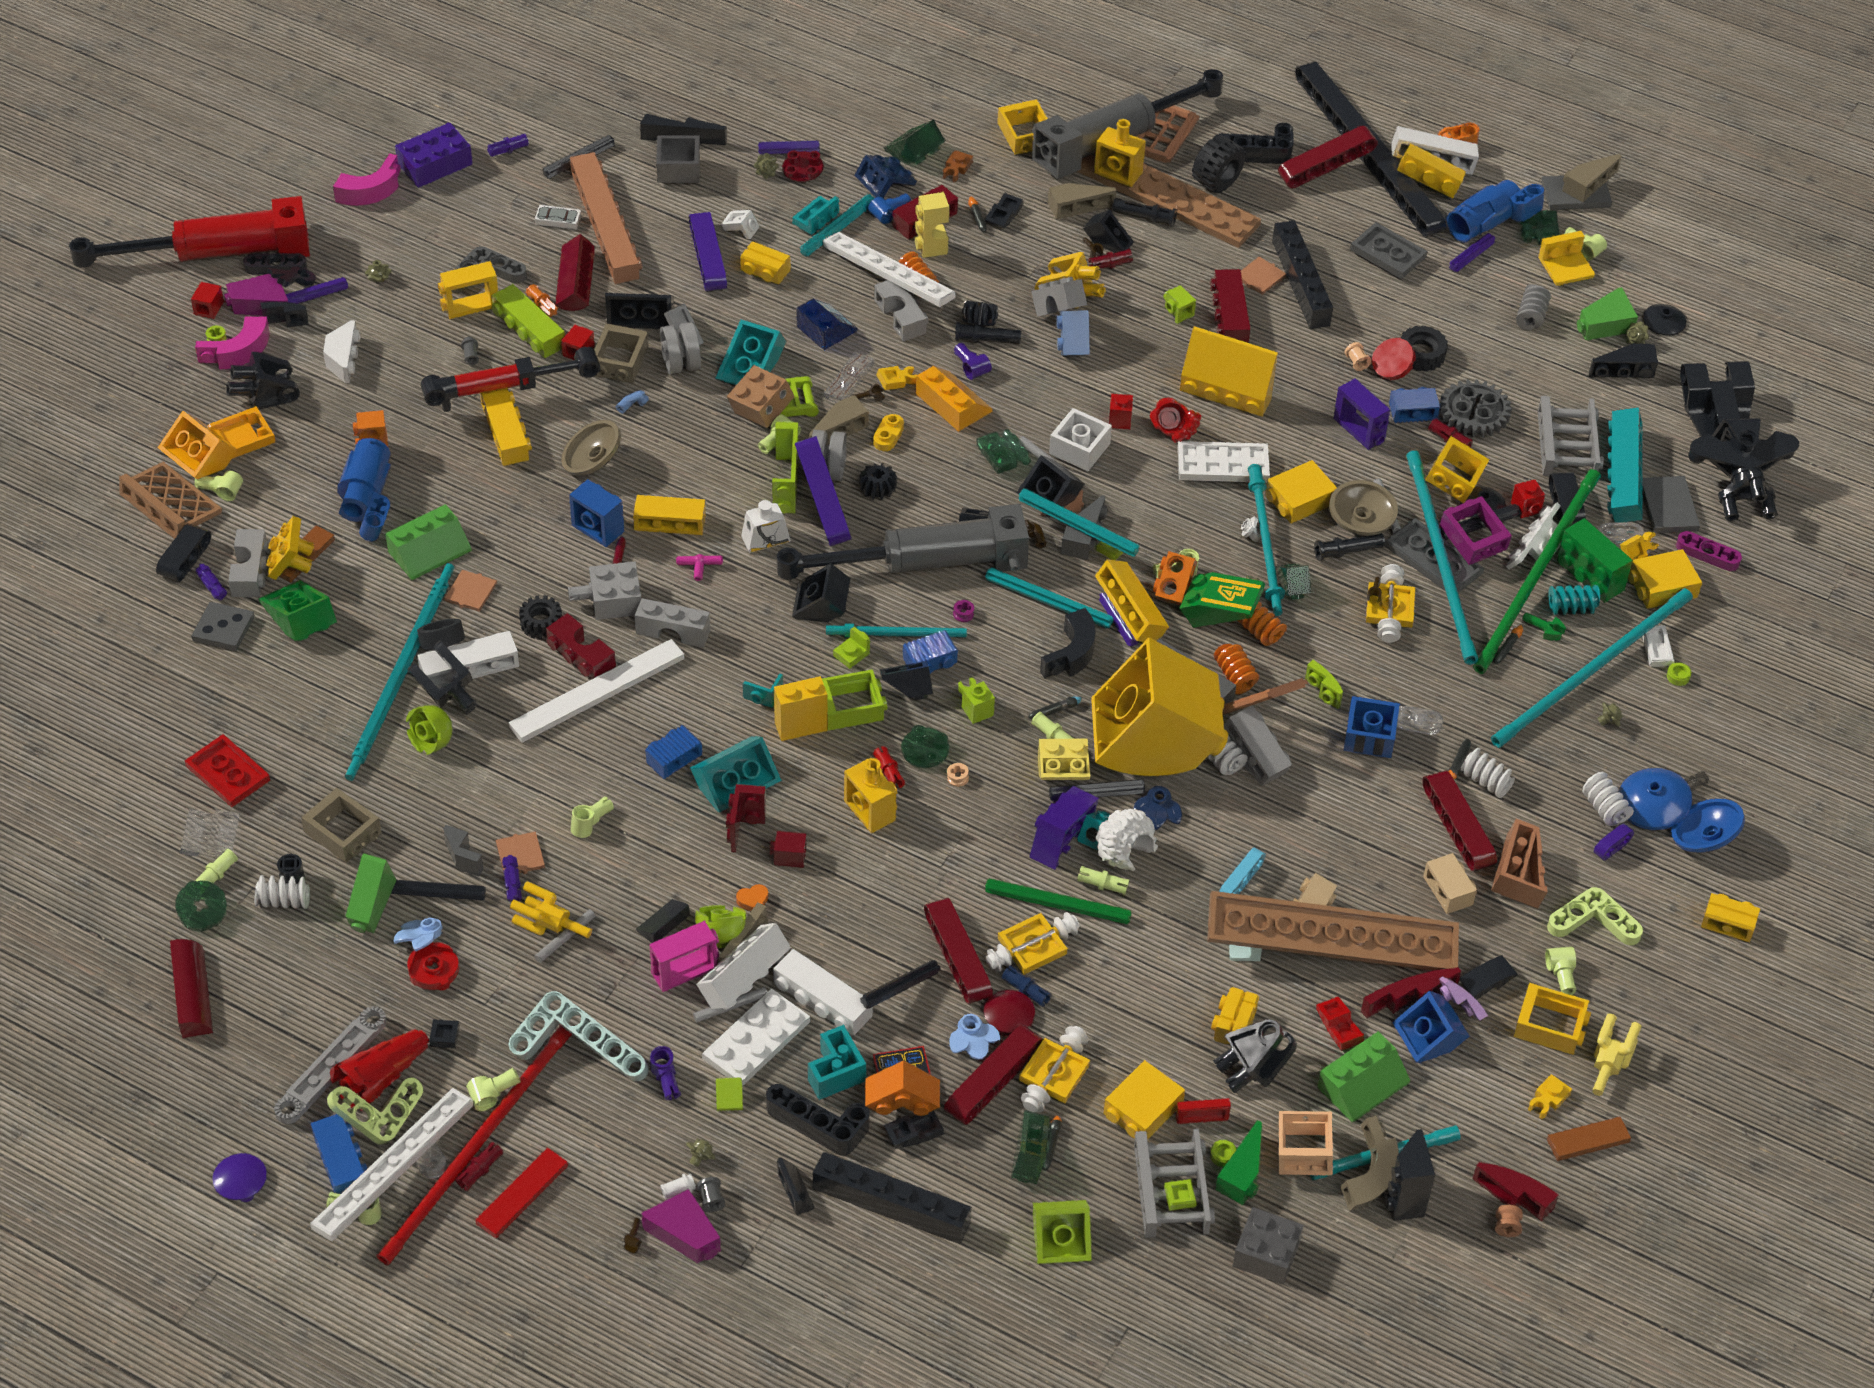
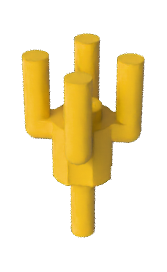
(544, 913)

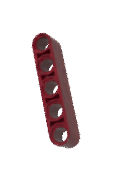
(1327, 157)
(1459, 820)
(958, 950)
(993, 1075)

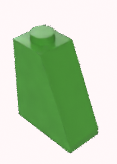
(1607, 316)
(370, 893)

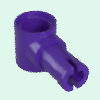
(973, 364)
(666, 1072)

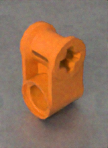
(1466, 132)

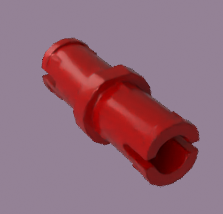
(889, 766)

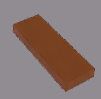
(322, 540)
(1588, 1138)

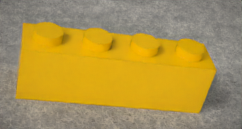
(505, 426)
(1131, 600)

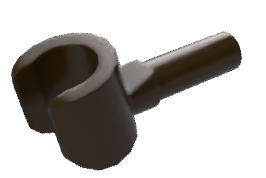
(1093, 247)
(875, 391)
(1375, 590)
(632, 1242)

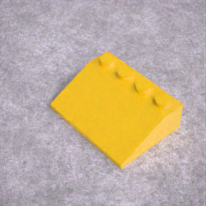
(1229, 371)

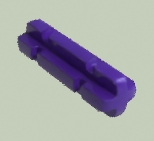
(211, 582)
(512, 879)

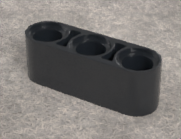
(1563, 490)
(183, 552)

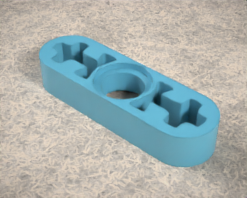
(1244, 872)

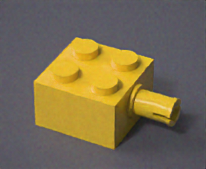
(1120, 154)
(870, 794)

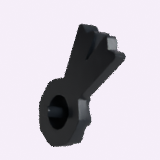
(296, 274)

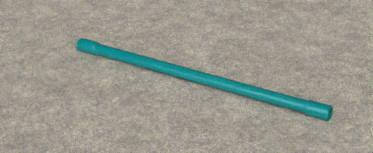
(1466, 644)
(1509, 731)

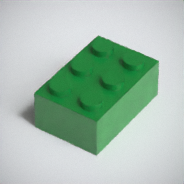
(1594, 559)

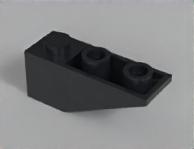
(1626, 362)

